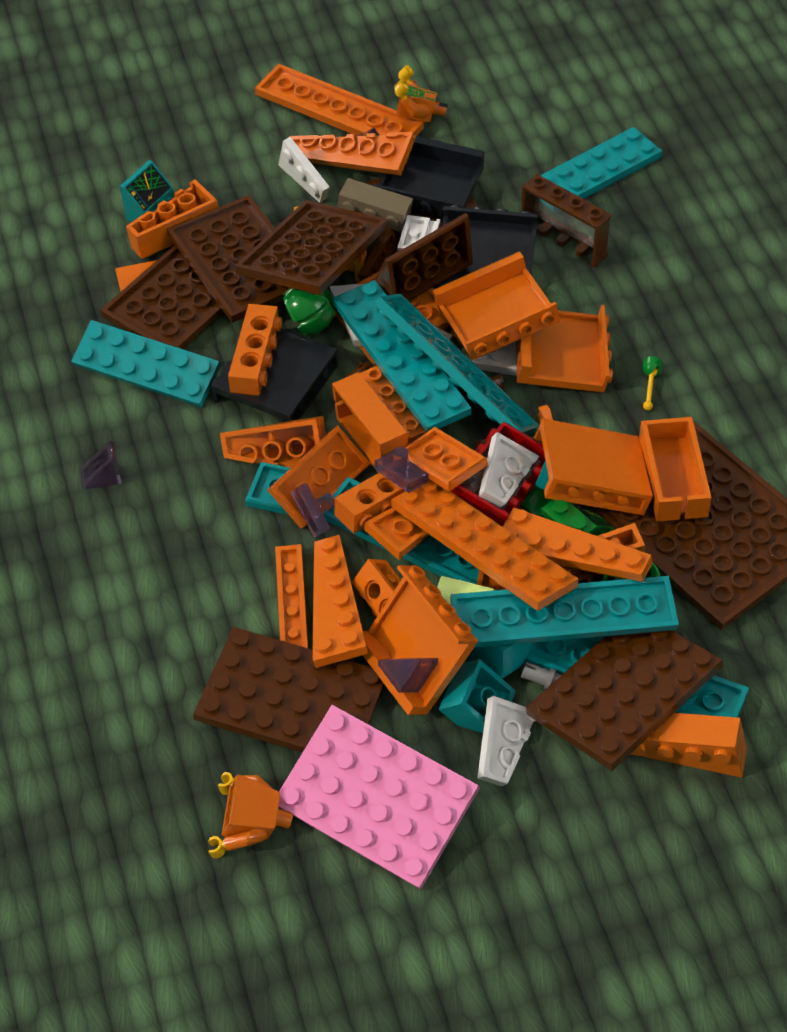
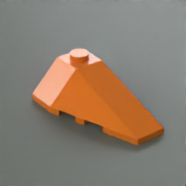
(274, 443)

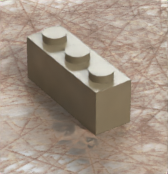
(376, 202)

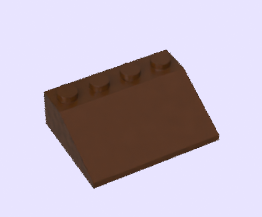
(428, 260)

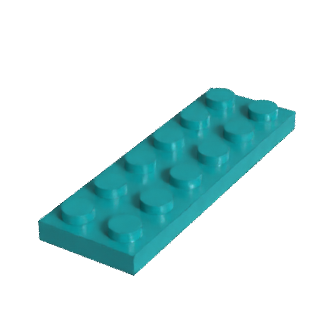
(605, 163)
(146, 363)

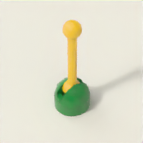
(652, 367)

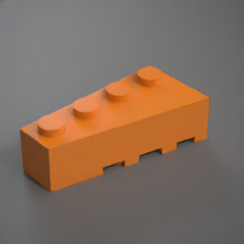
(149, 231)
(699, 742)

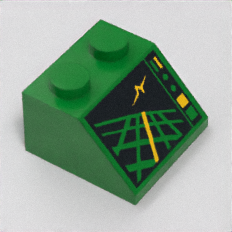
(576, 516)

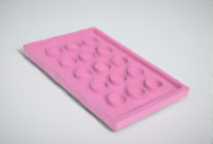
(376, 796)

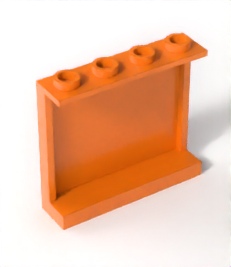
(495, 306)
(567, 353)
(594, 467)
(419, 625)

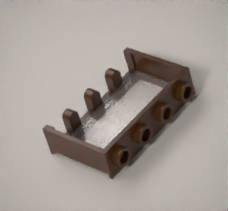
(569, 215)

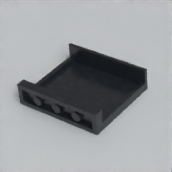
(436, 176)
(495, 236)
(293, 380)

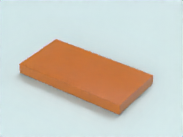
(322, 469)

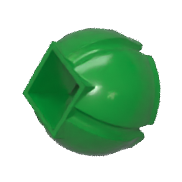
(310, 310)

